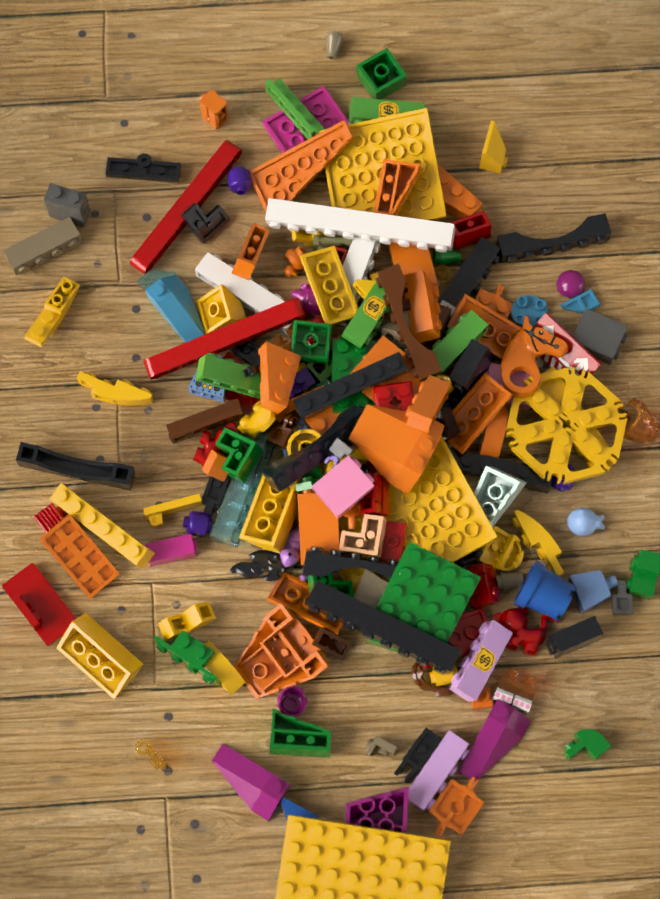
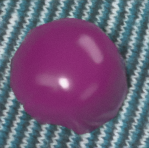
(570, 284)
(292, 701)

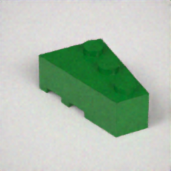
(298, 738)

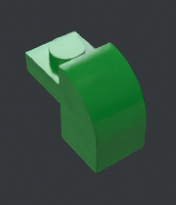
(590, 741)

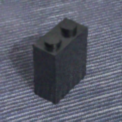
(471, 367)
(574, 637)

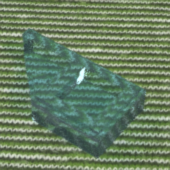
(151, 277)

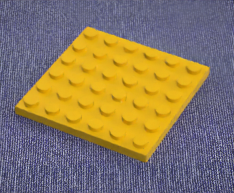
(357, 168)

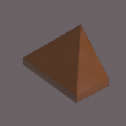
(331, 643)

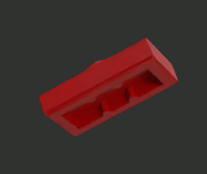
(393, 540)

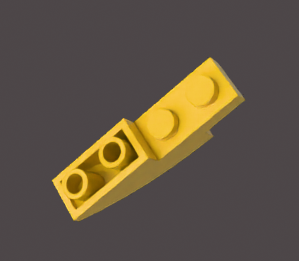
(53, 312)
(121, 394)
(536, 536)

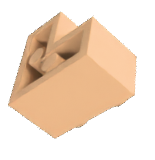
(370, 539)

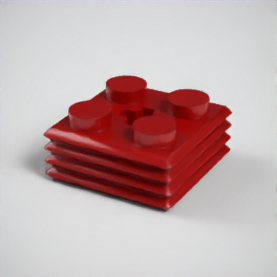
(400, 391)

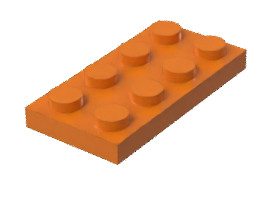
(79, 556)

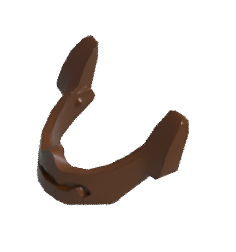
(417, 674)

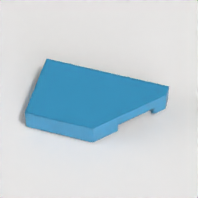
(581, 302)

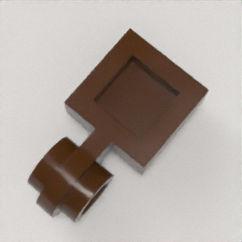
(281, 434)

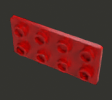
(39, 603)

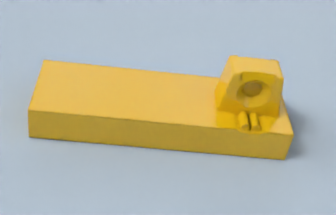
(156, 512)

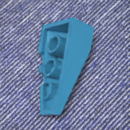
(175, 304)

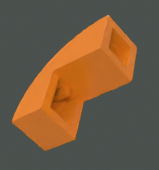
(494, 435)

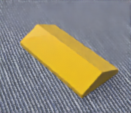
(330, 285)

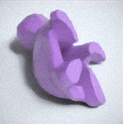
(291, 553)

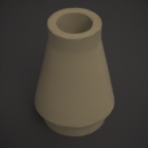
(333, 41)
(508, 580)

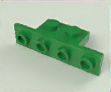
(190, 652)

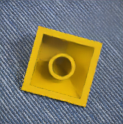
(494, 151)
(219, 309)

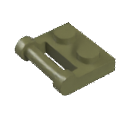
(325, 242)

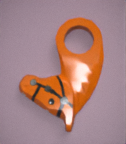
(521, 356)

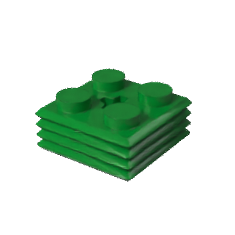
(321, 336)

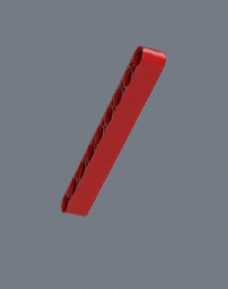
(196, 192)
(224, 338)

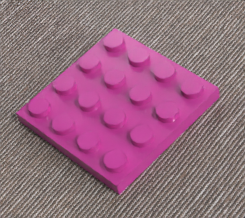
(319, 104)

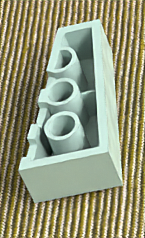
(496, 492)

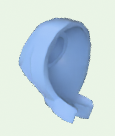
(584, 521)

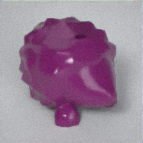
(307, 299)

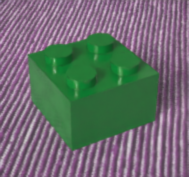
(381, 74)

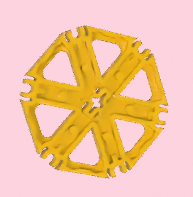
(563, 438)

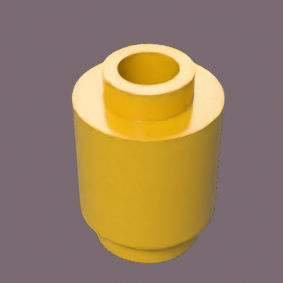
(439, 679)

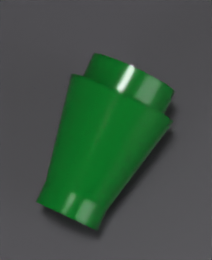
(443, 258)

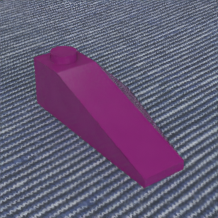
(498, 735)
(253, 783)

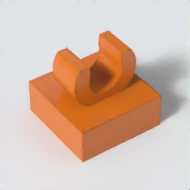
(484, 700)

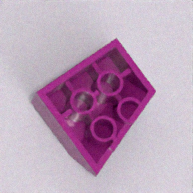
(380, 811)

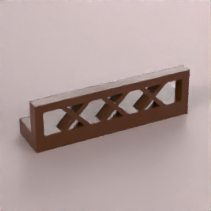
(205, 420)

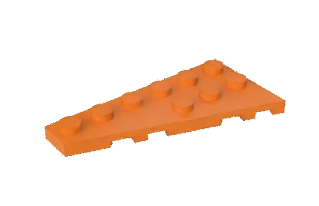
(293, 170)

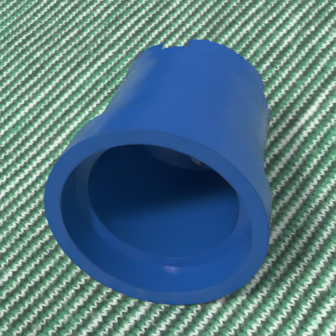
(544, 592)

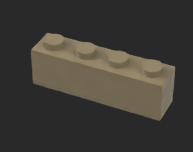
(42, 246)

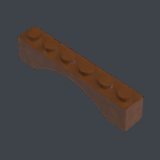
(423, 359)

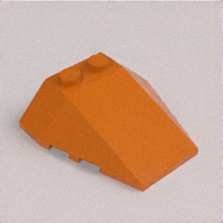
(393, 446)
(280, 654)

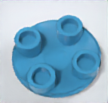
(528, 306)

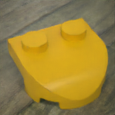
(258, 420)
(502, 553)

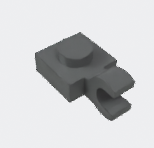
(622, 602)

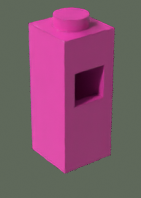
(172, 549)

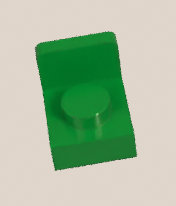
(309, 479)

